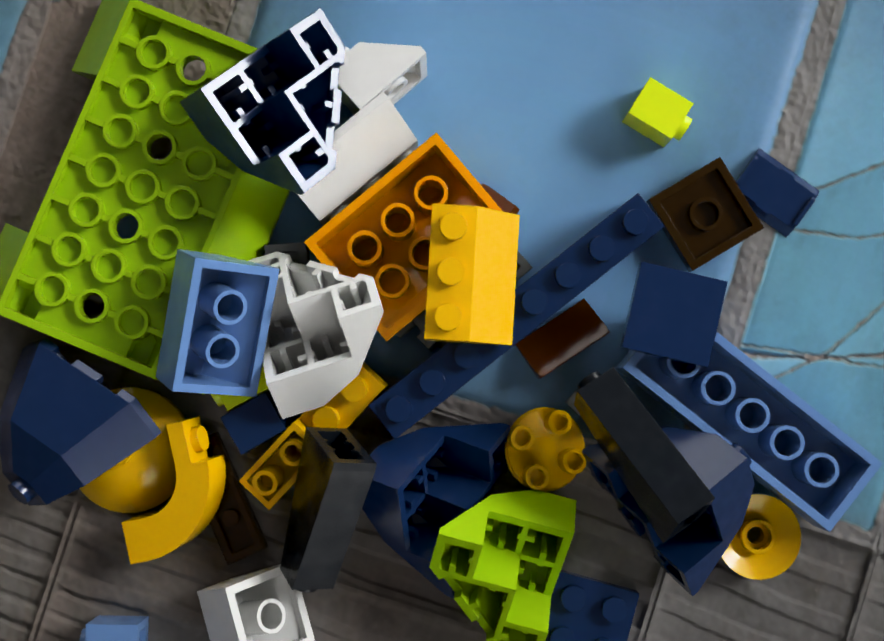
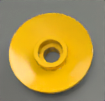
(777, 542)

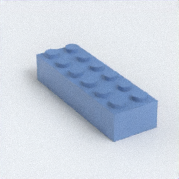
(789, 442)

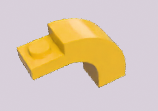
(193, 502)

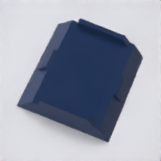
(776, 192)

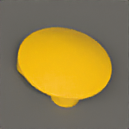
(545, 449)

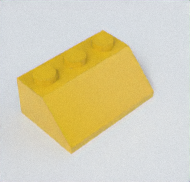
(471, 275)

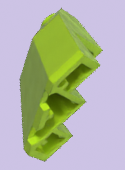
(507, 561)

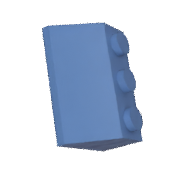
(216, 324)

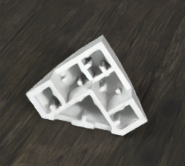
(316, 332)

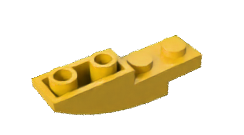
(278, 467)

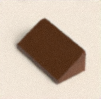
(562, 338)

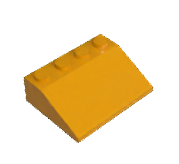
(390, 229)

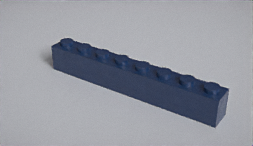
(534, 303)

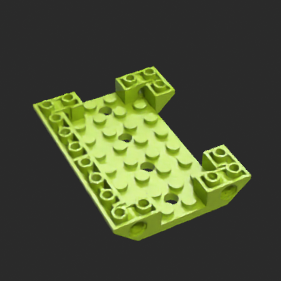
(108, 172)

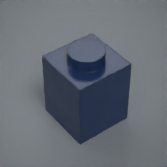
(254, 422)

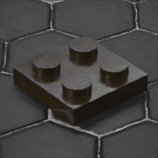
(705, 214)

